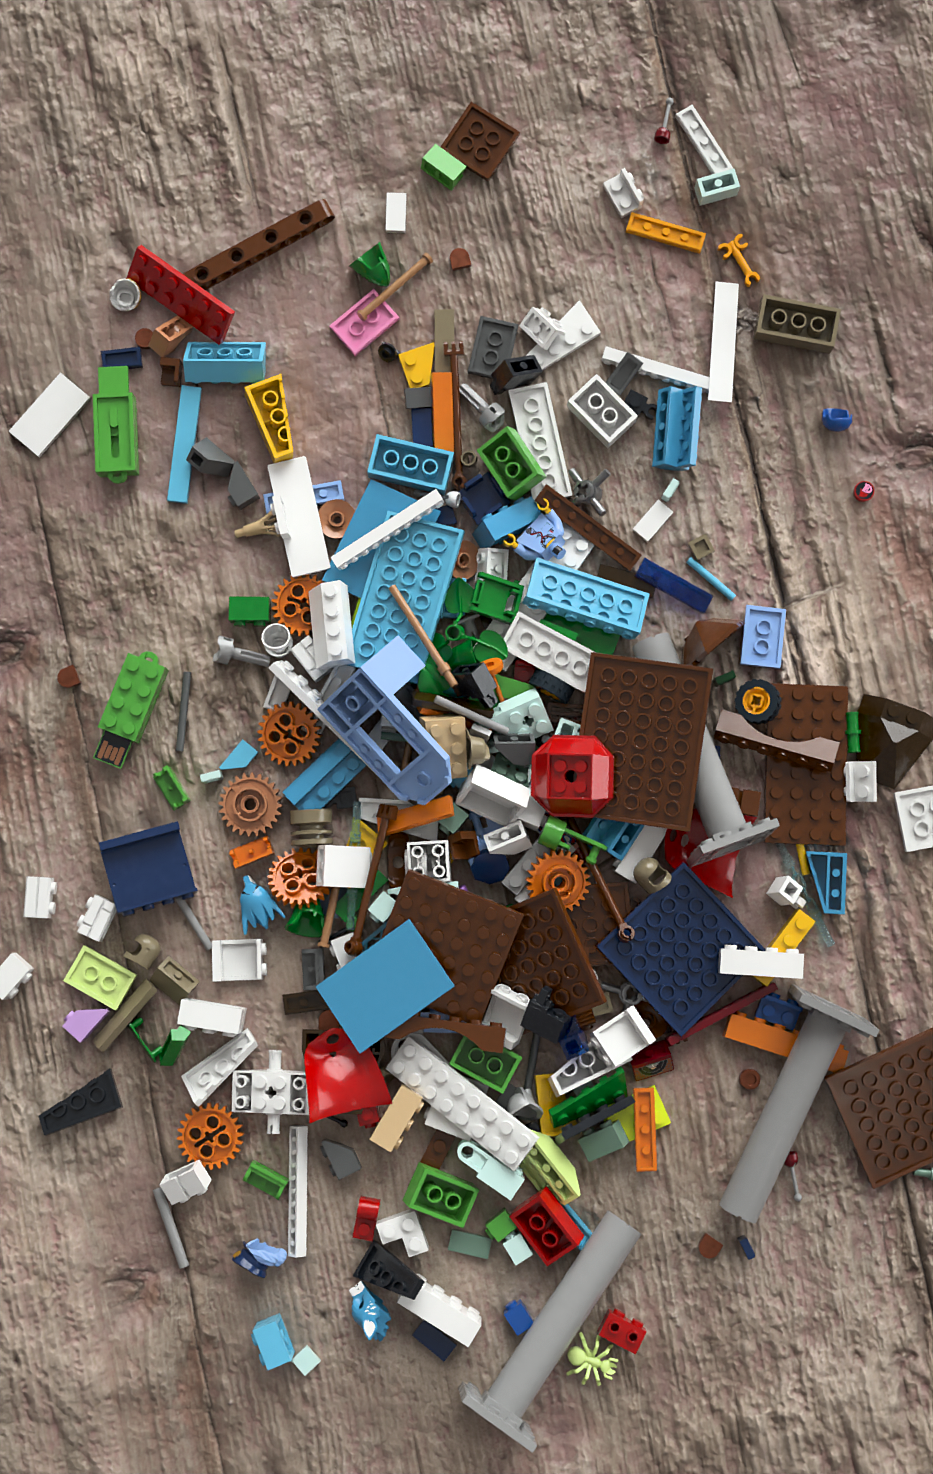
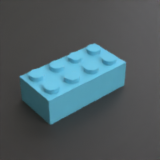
(410, 464)

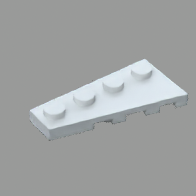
(213, 1070)

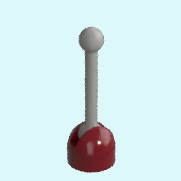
(662, 134)
(791, 1161)

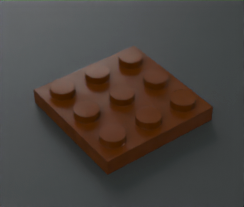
(480, 141)

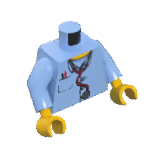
(541, 538)

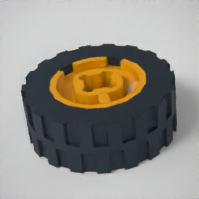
(551, 686)
(758, 701)

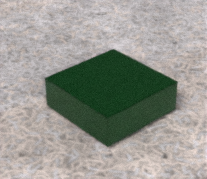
(725, 678)

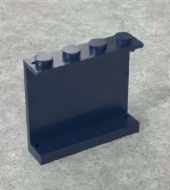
(147, 869)

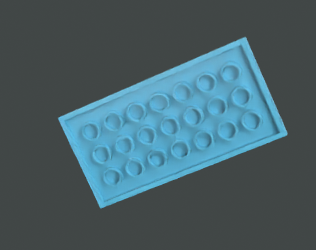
(421, 567)

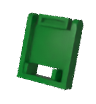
(492, 595)

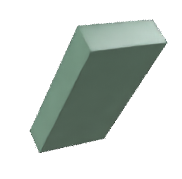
(469, 1243)

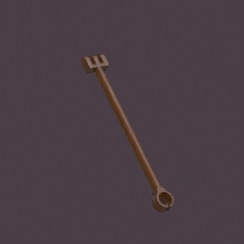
(454, 353)
(386, 812)
(622, 925)

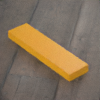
(665, 232)

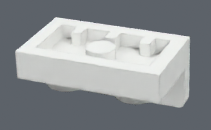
(624, 193)
(541, 327)
(493, 562)
(860, 781)

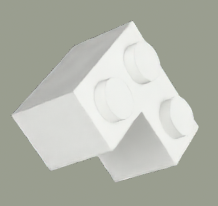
(404, 1226)

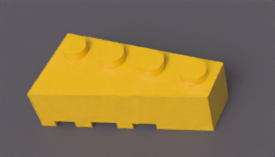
(270, 413)

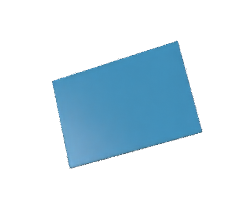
(369, 515)
(385, 986)

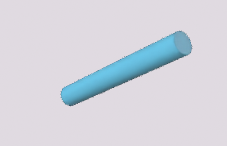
(710, 578)

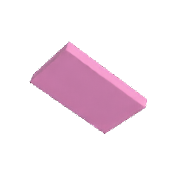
(359, 334)

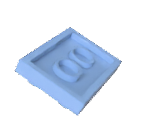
(762, 636)

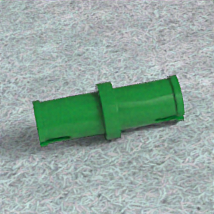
(853, 732)

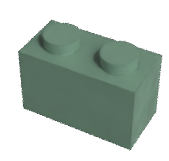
(453, 823)
(603, 1140)

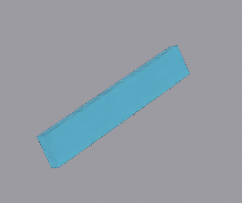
(184, 440)

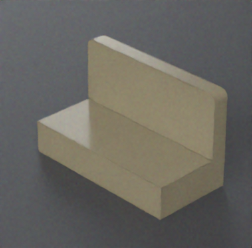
(174, 980)

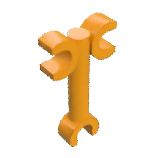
(735, 248)

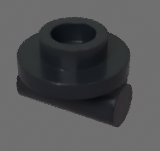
(388, 352)

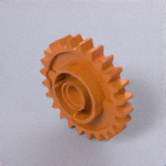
(563, 866)

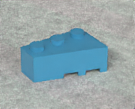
(507, 521)
(830, 879)

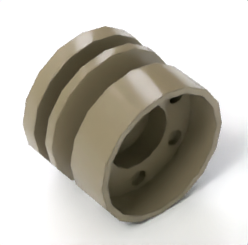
(311, 827)

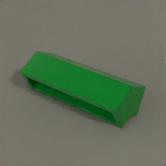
(173, 1046)

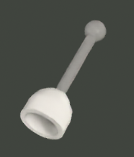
(452, 498)

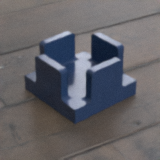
(482, 496)

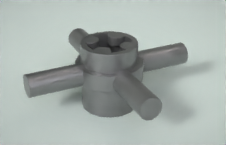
(591, 488)
(621, 991)

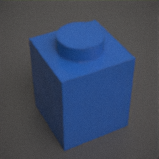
(518, 1316)

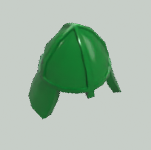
(373, 266)
(463, 654)
(306, 921)

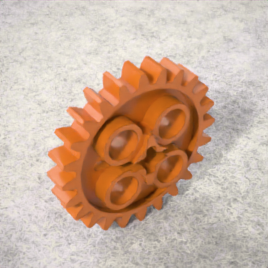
(295, 621)
(299, 718)
(304, 893)
(200, 1120)

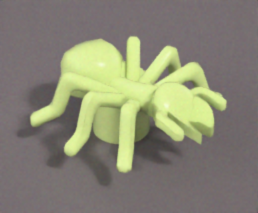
(587, 1360)

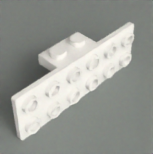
(298, 517)

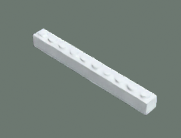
(660, 370)
(386, 530)
(297, 1191)

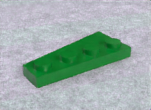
(590, 1099)

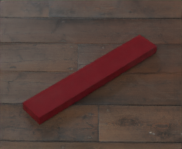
(723, 1012)

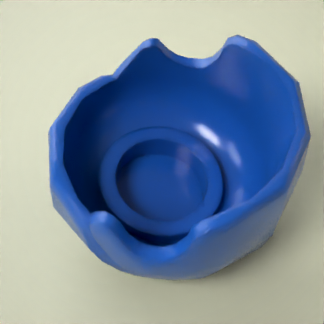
(836, 419)

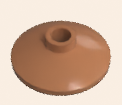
(332, 510)
(468, 565)

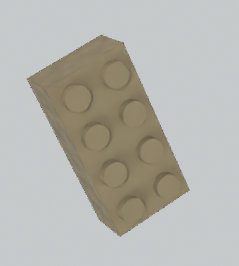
(797, 324)

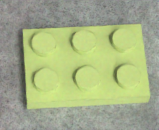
(100, 977)

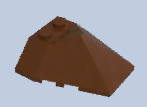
(707, 636)

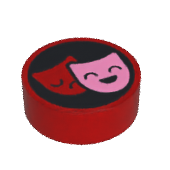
(863, 491)

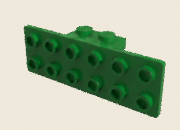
(589, 637)

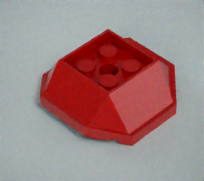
(594, 779)

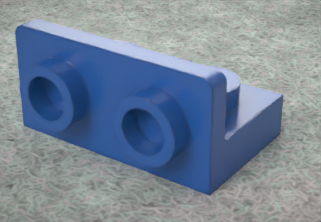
(778, 1011)

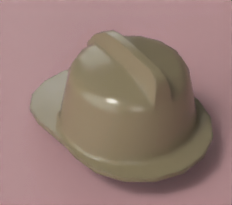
(476, 750)

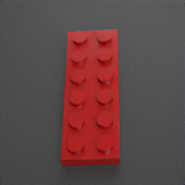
(180, 295)

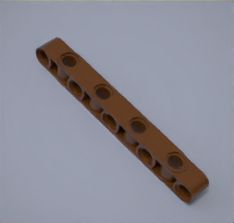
(257, 248)

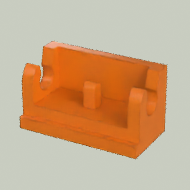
(251, 852)

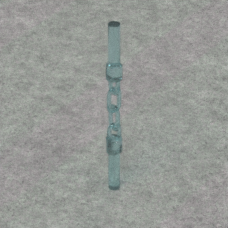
(355, 837)
(814, 913)

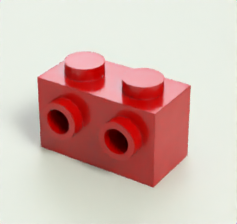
(622, 1330)

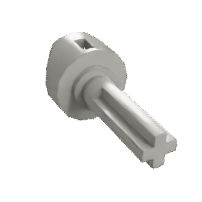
(489, 414)
(227, 651)

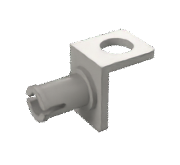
(469, 625)

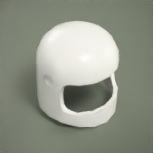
(277, 640)

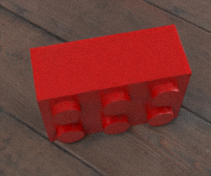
(546, 1226)

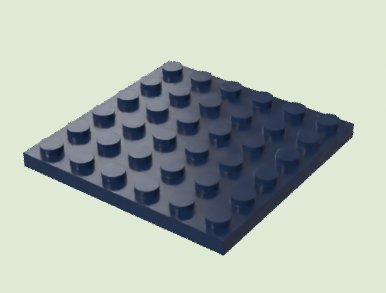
(678, 949)

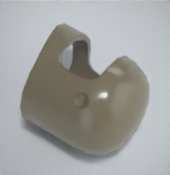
(647, 872)
(146, 951)

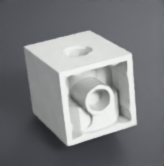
(429, 858)

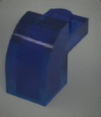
(574, 1041)

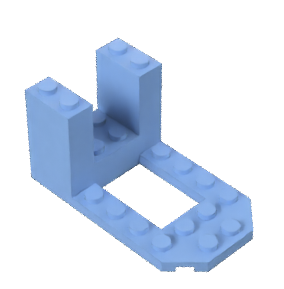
(372, 690)

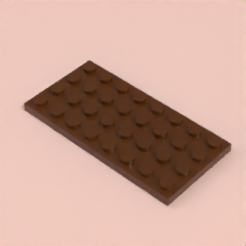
(803, 799)

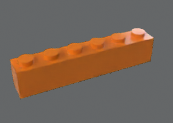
(771, 1038)

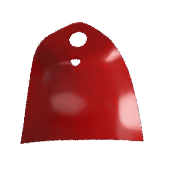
(714, 873)
(343, 1081)

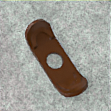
(396, 846)

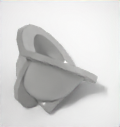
(523, 1105)

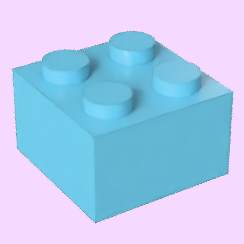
(273, 1342)

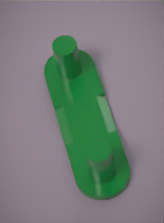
(132, 1026)

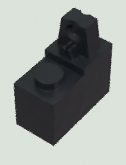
(515, 373)
(476, 682)
(544, 1018)

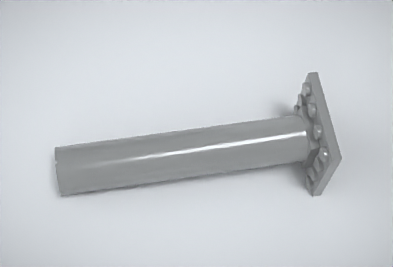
(714, 794)
(789, 1102)
(552, 1331)

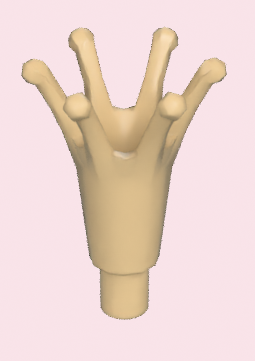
(258, 527)

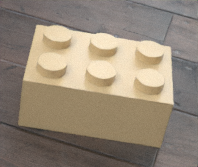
(450, 734)
(397, 1118)

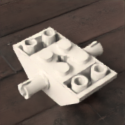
(255, 1092)

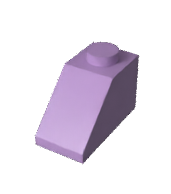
(84, 1022)

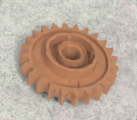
(235, 804)

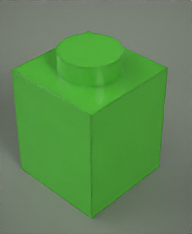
(500, 1225)

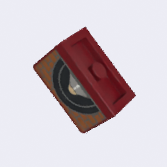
(652, 1061)

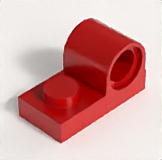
(366, 1218)

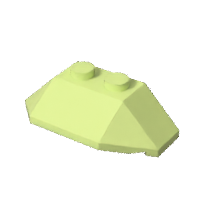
(549, 1167)

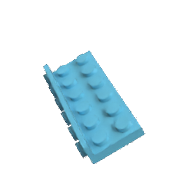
(586, 599)

